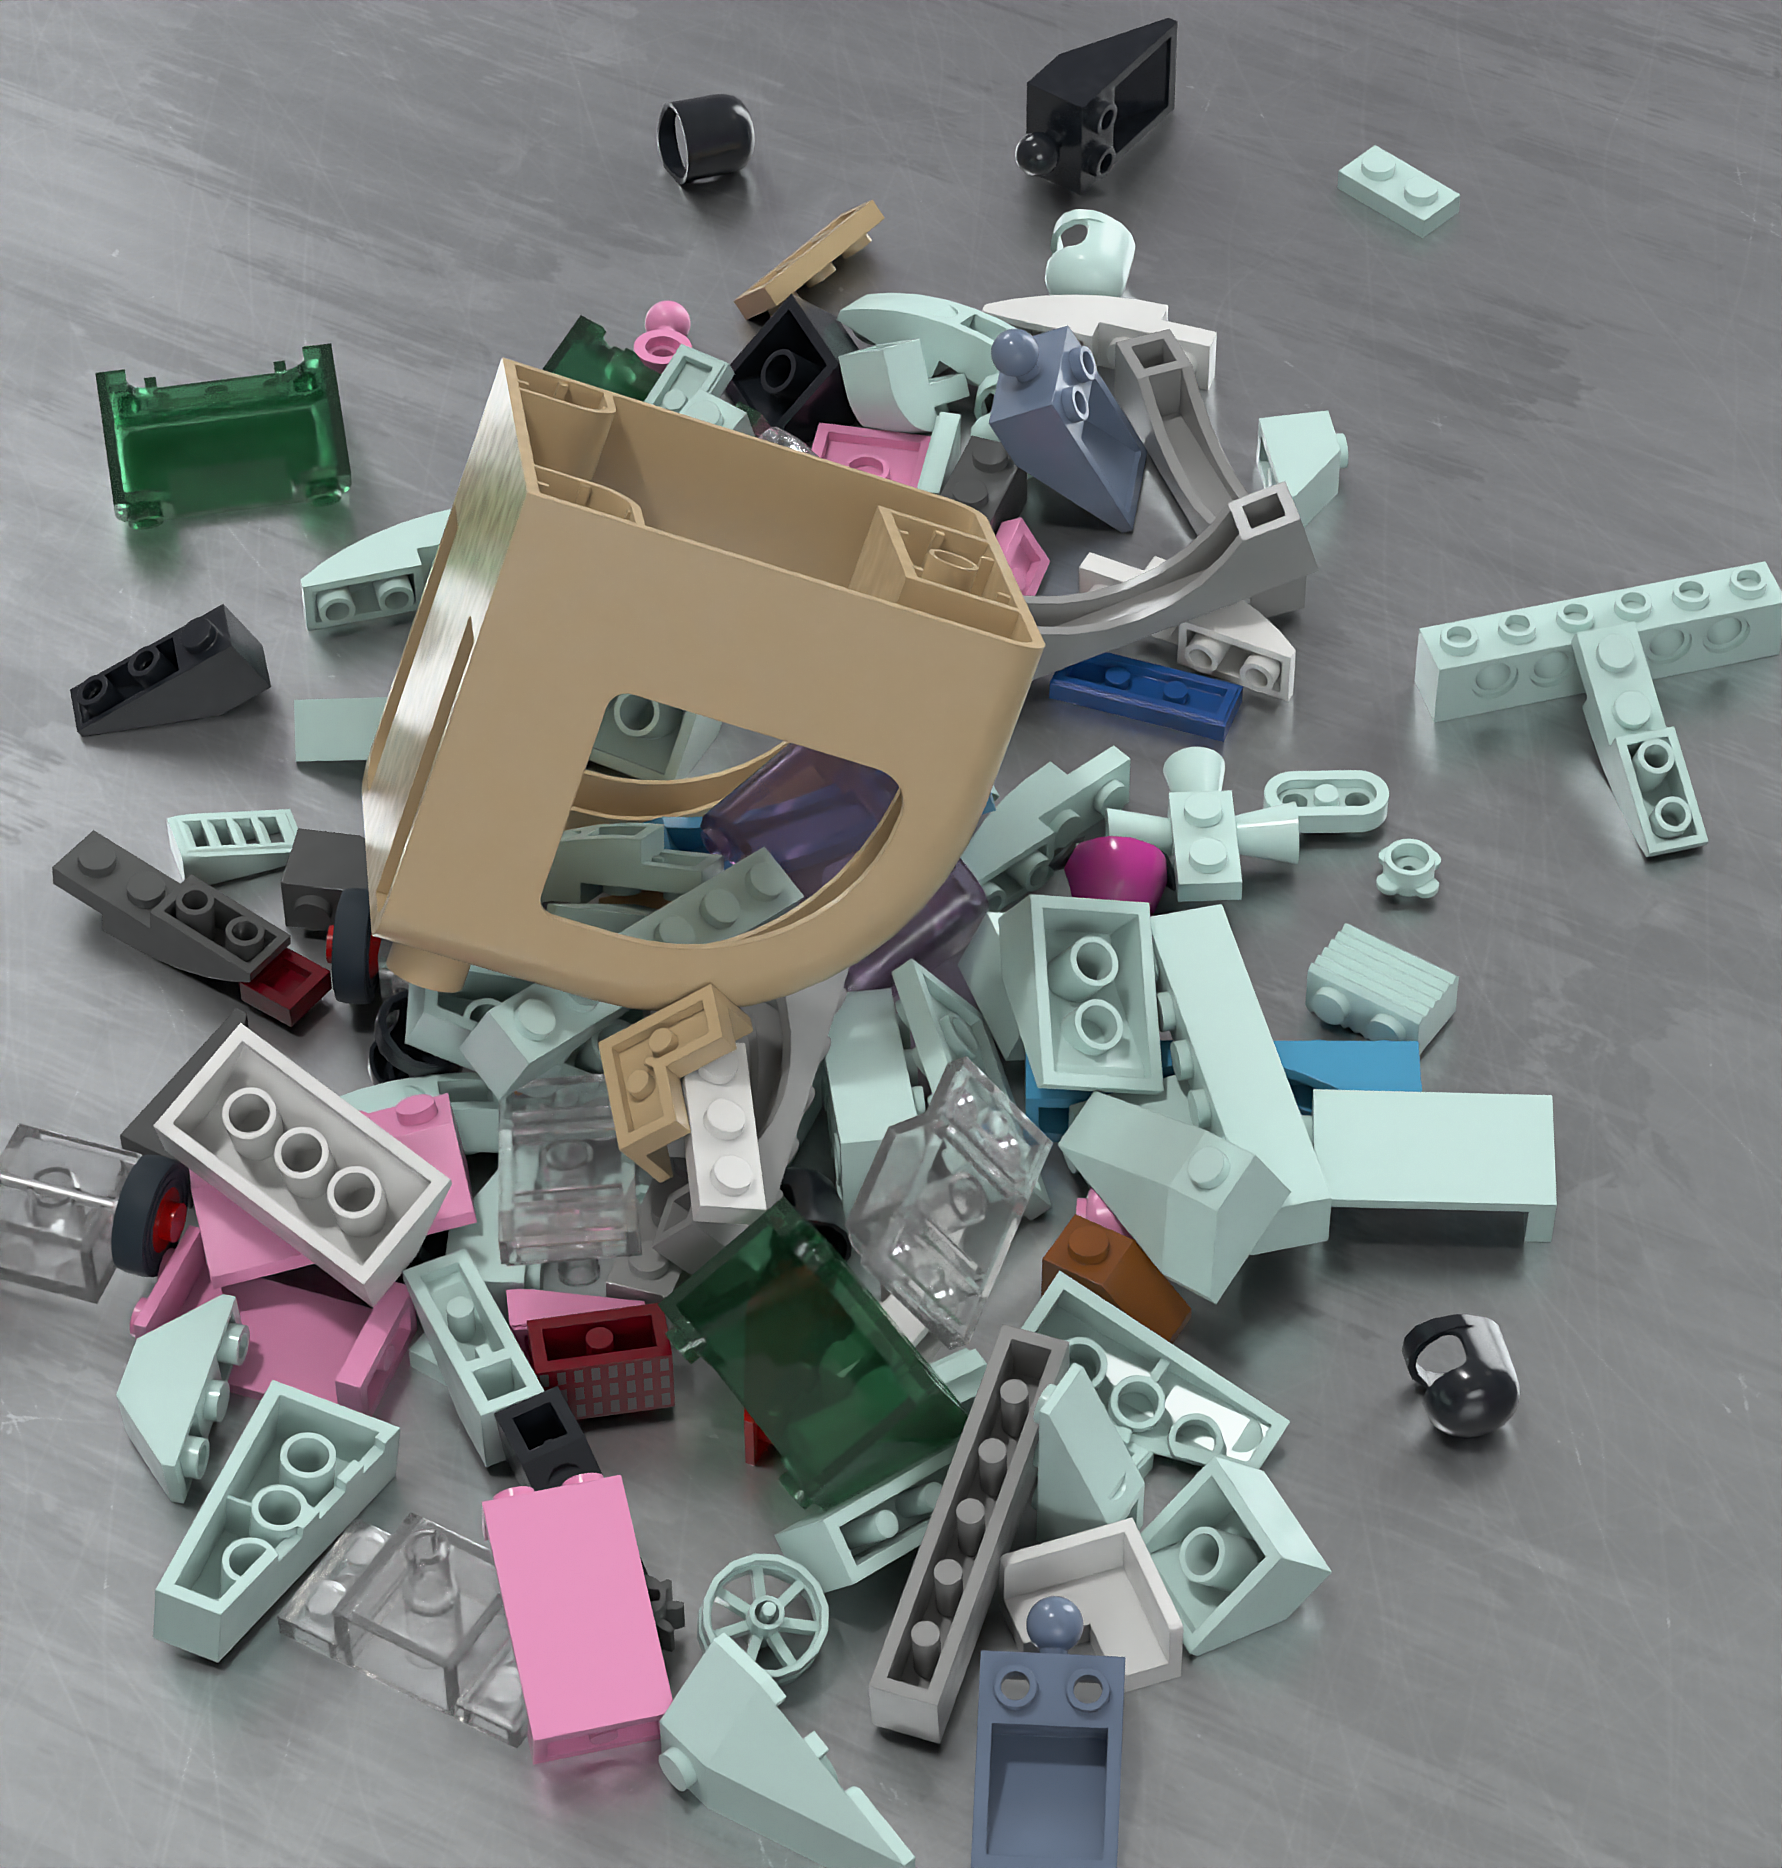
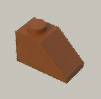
(1118, 1273)

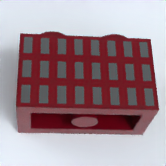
(605, 1359)

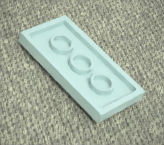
(947, 1030)

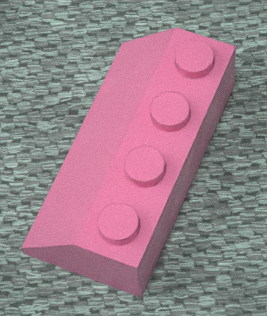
(245, 1249)

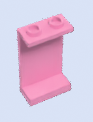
(295, 1334)
(578, 1616)

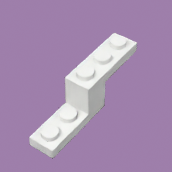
(722, 1142)

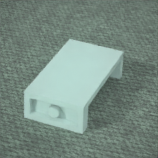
(1438, 1152)

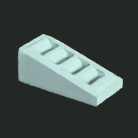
(204, 840)

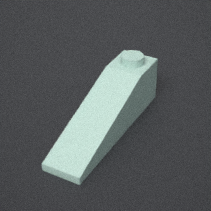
(870, 1527)

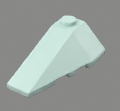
(1175, 1189)
(1152, 1387)
(755, 1768)

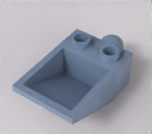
(1066, 423)
(1048, 1759)

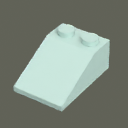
(1084, 992)

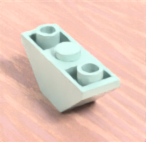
(179, 1388)

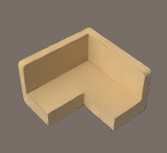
(646, 1067)

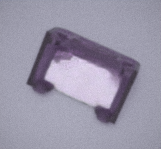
(812, 820)

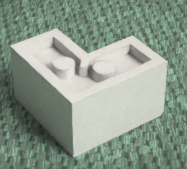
(1115, 1589)

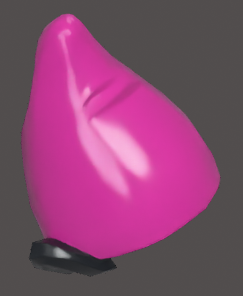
(1116, 869)

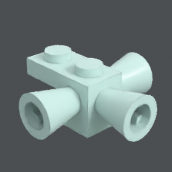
(1203, 831)

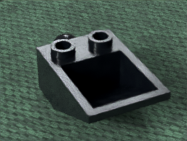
(1098, 105)

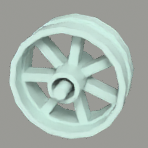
(767, 1614)

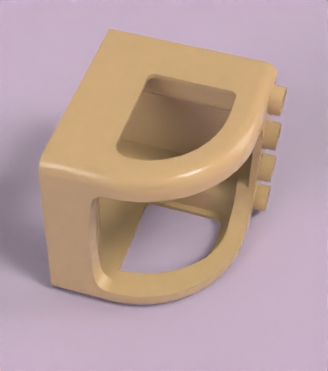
(713, 576)

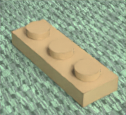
(812, 260)

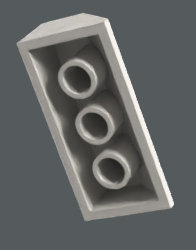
(304, 1164)

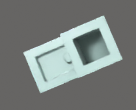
(892, 390)

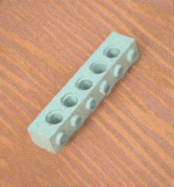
(1529, 651)

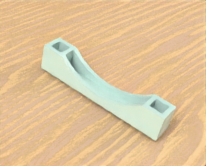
(545, 1024)

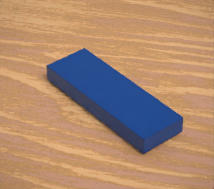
(1150, 694)

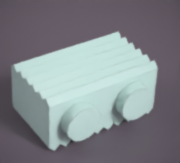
(1379, 989)

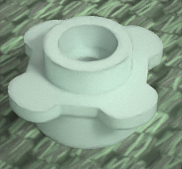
(1408, 869)

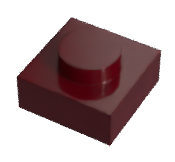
(287, 987)

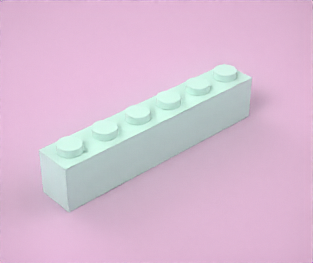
(1234, 1065)

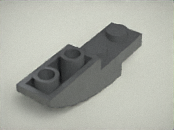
(167, 920)

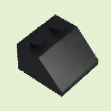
(795, 370)

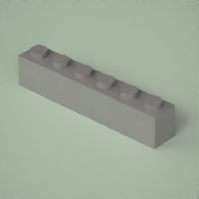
(965, 1538)

